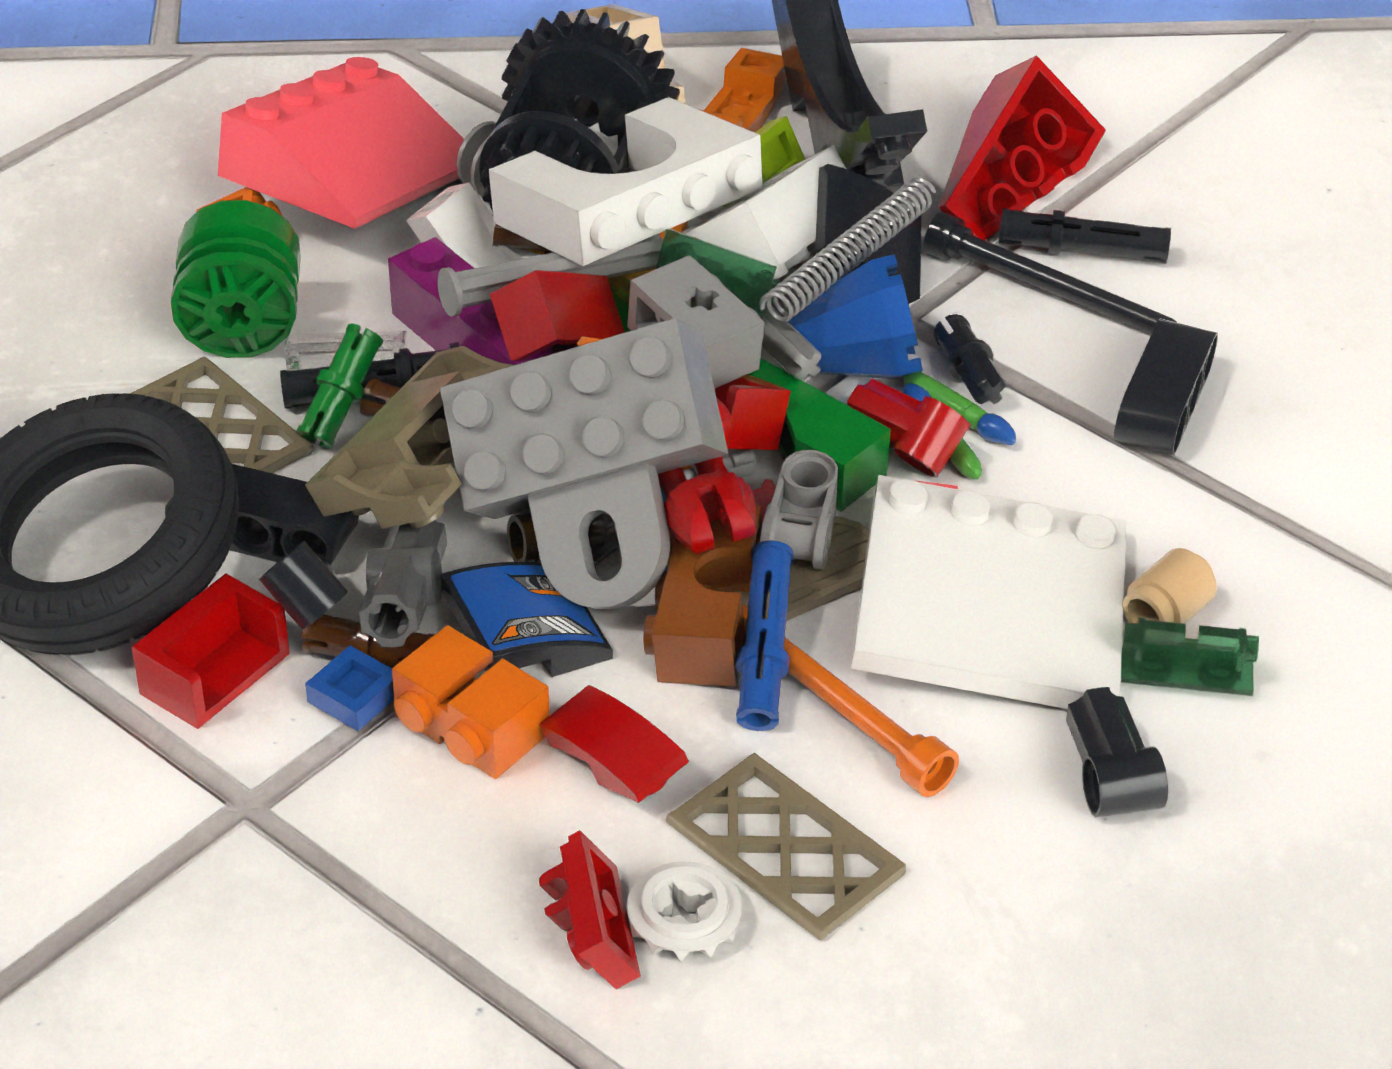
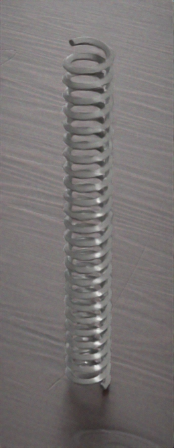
(834, 247)

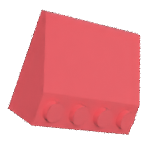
(340, 143)

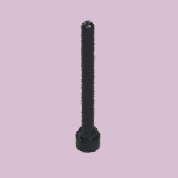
(951, 238)

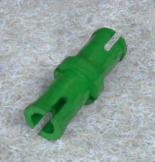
(340, 386)

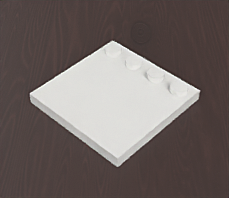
(990, 594)

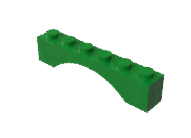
(823, 425)

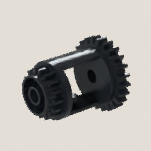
(572, 74)

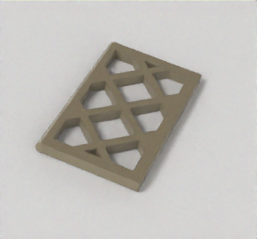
(174, 389)
(778, 889)

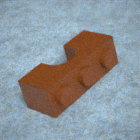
(699, 612)

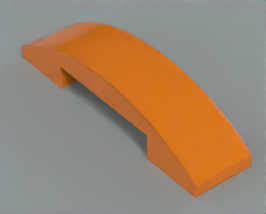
(749, 89)

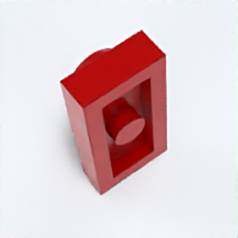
(594, 910)

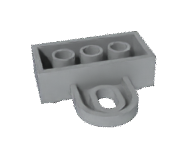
(587, 440)

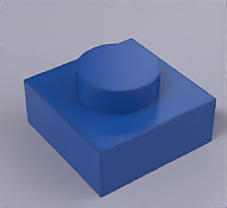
(352, 688)

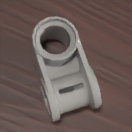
(804, 506)

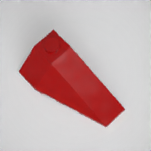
(1018, 146)

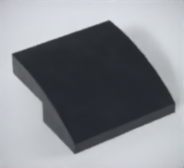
(845, 200)

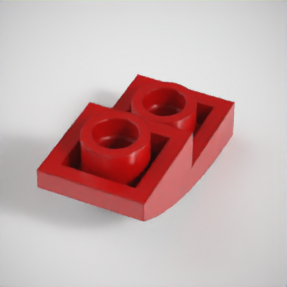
(616, 742)

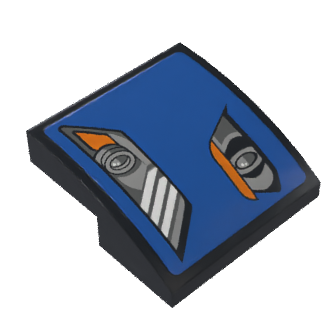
(523, 617)

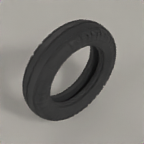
(159, 576)

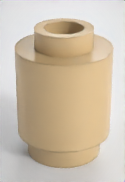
(1171, 589)

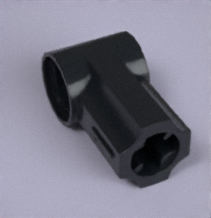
(304, 585)
(1116, 765)

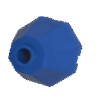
(863, 324)

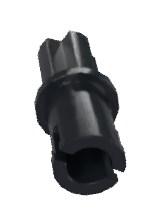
(970, 360)

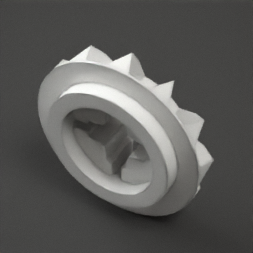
(695, 889)

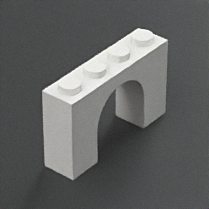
(682, 167)

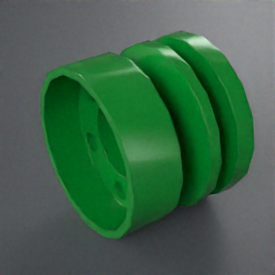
(236, 279)

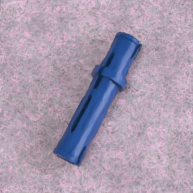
(761, 695)

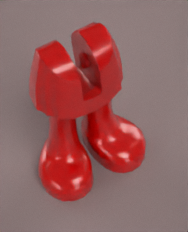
(708, 498)

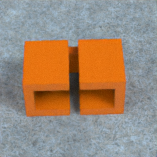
(480, 719)

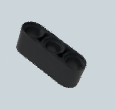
(1165, 386)
(281, 514)

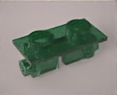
(739, 273)
(1214, 662)

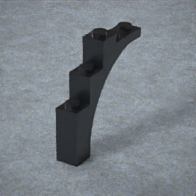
(833, 92)

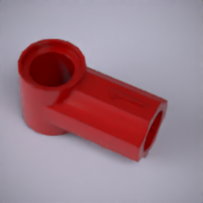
(921, 431)

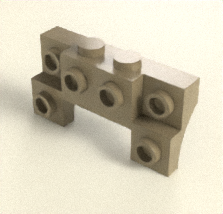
(404, 452)

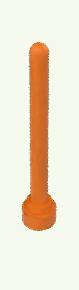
(923, 761)

